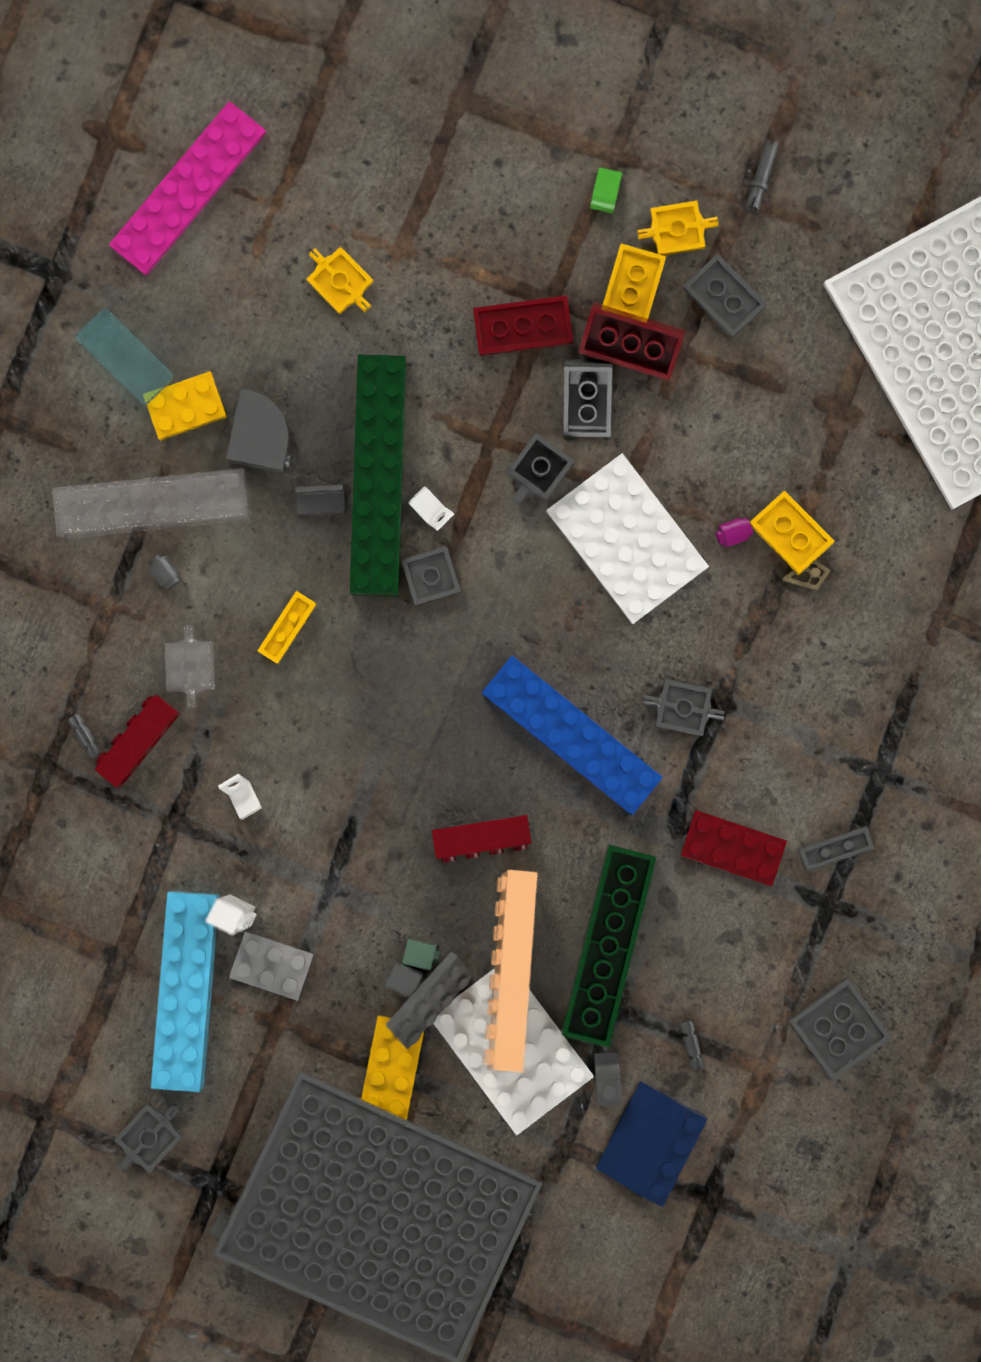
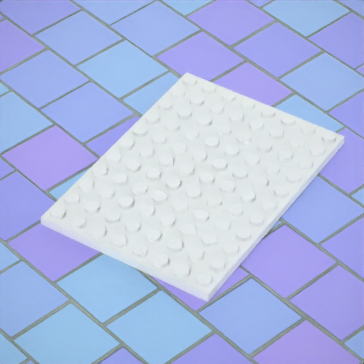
(921, 334)

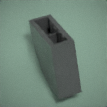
(259, 434)

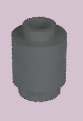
(164, 571)

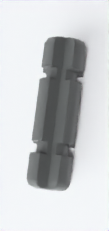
(84, 736)
(692, 1044)

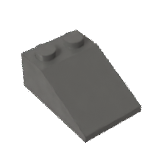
(587, 398)

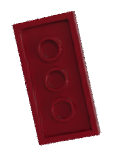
(523, 325)
(733, 848)

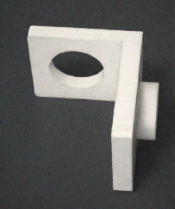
(430, 508)
(241, 795)

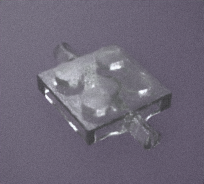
(189, 666)

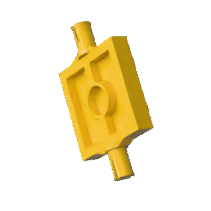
(677, 228)
(340, 280)

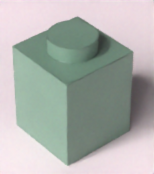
(420, 954)

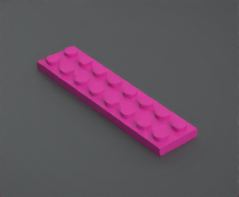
(187, 188)

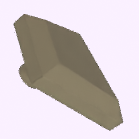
(810, 578)

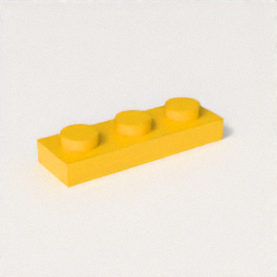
(287, 627)

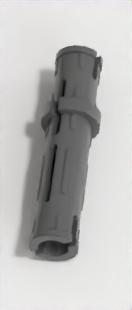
(759, 185)

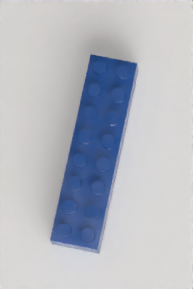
(572, 735)

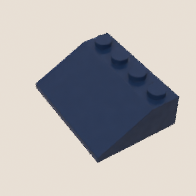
(651, 1143)

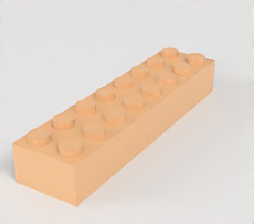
(511, 971)

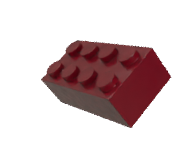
(631, 341)

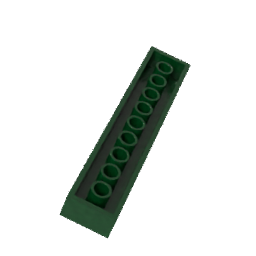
(378, 475)

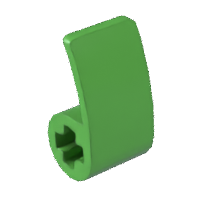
(606, 190)

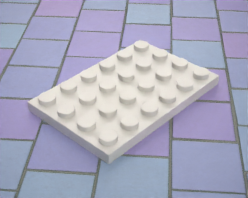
(627, 538)
(550, 1063)

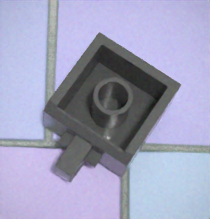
(539, 470)

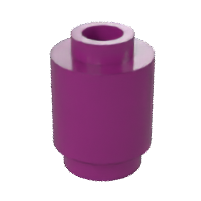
(734, 532)

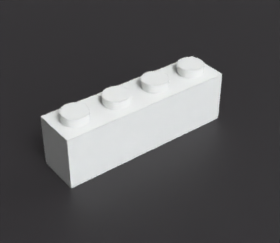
(231, 914)

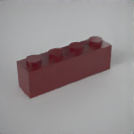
(137, 741)
(481, 837)

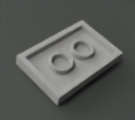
(271, 965)

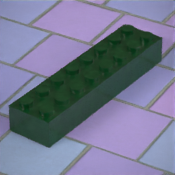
(608, 946)

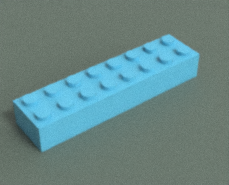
(184, 993)

